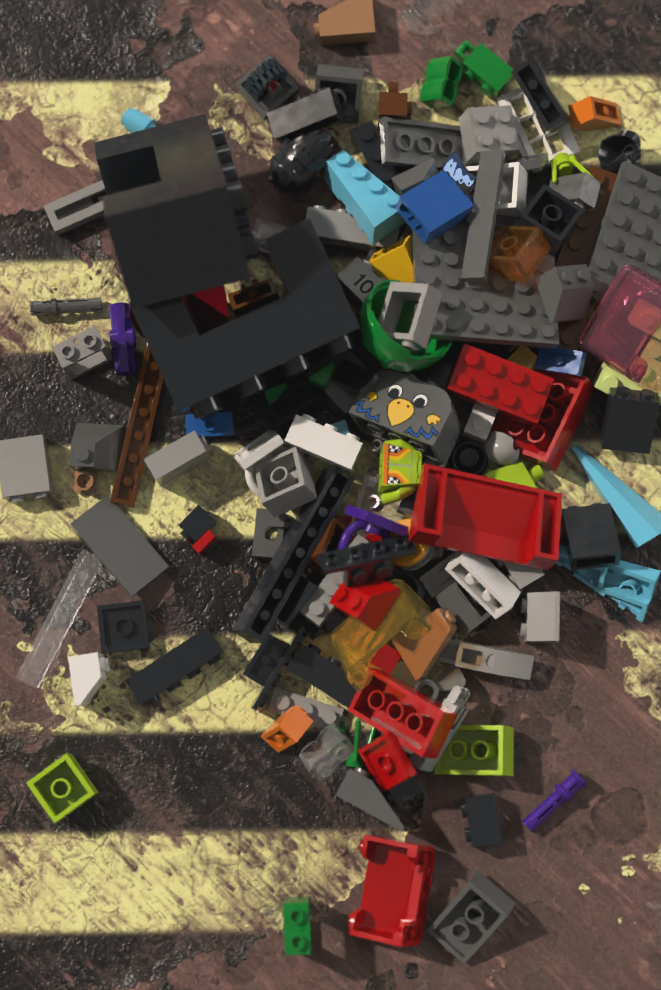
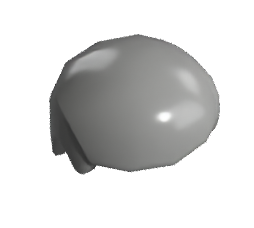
(500, 449)

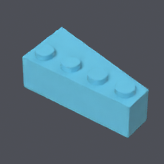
(364, 196)

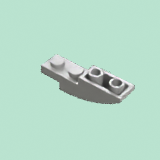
(488, 659)

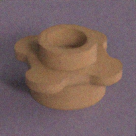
(80, 476)

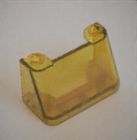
(357, 643)

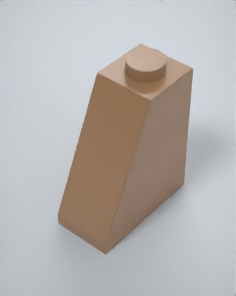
(346, 23)
(423, 653)

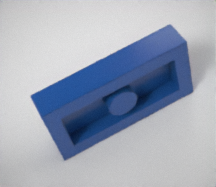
(560, 361)
(215, 425)

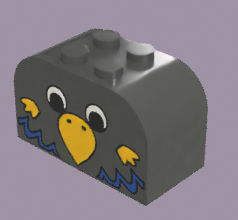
(408, 411)

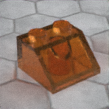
(518, 252)

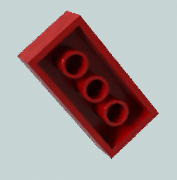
(498, 385)
(411, 715)

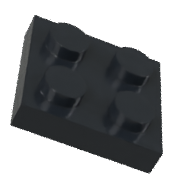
(123, 627)

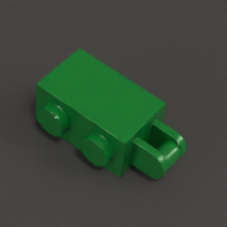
(484, 69)

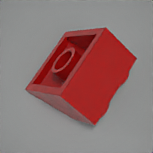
(366, 602)

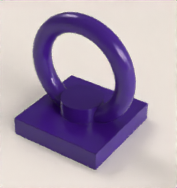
(371, 523)

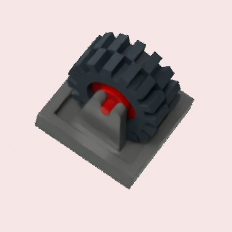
(266, 86)

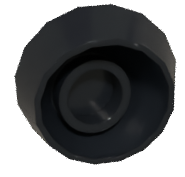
(468, 457)

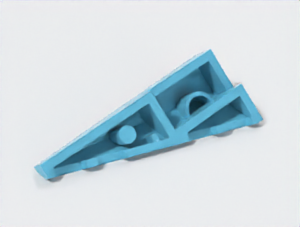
(633, 513)
(625, 583)

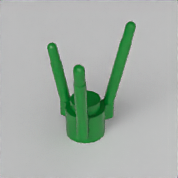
(355, 758)

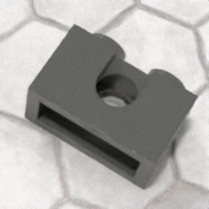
(265, 521)

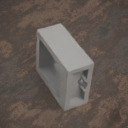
(424, 317)
(84, 356)

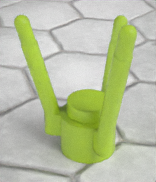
(563, 165)

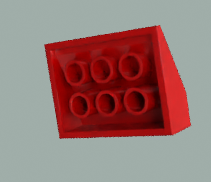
(548, 440)

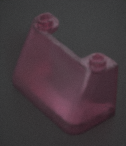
(625, 322)

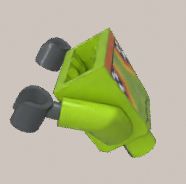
(398, 471)

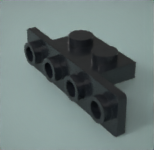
(366, 561)
(268, 662)

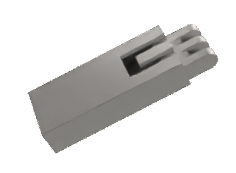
(76, 208)
(454, 702)

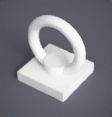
(257, 452)

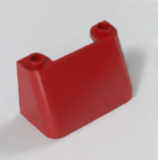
(393, 891)

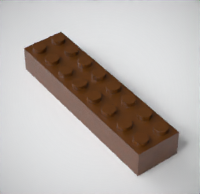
(578, 248)

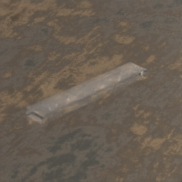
(59, 619)

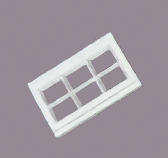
(565, 133)

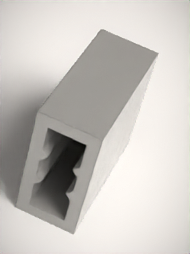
(178, 458)
(25, 468)

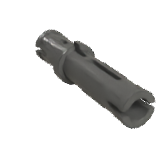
(55, 307)

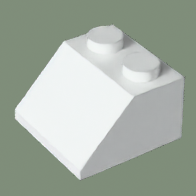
(87, 676)

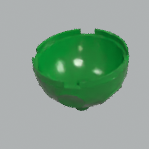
(383, 346)

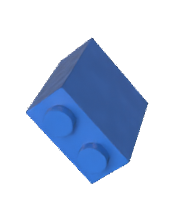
(434, 206)

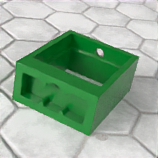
(297, 925)

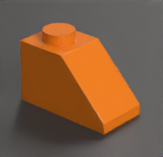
(594, 114)
(287, 728)

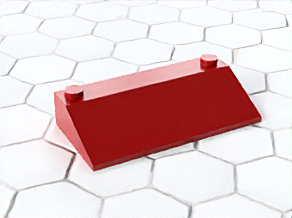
(486, 517)

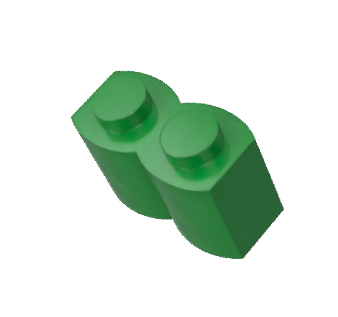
(441, 82)

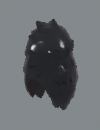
(299, 161)

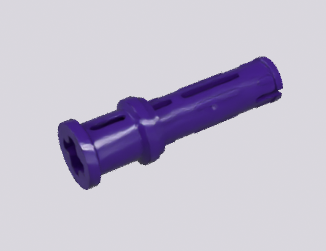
(562, 793)

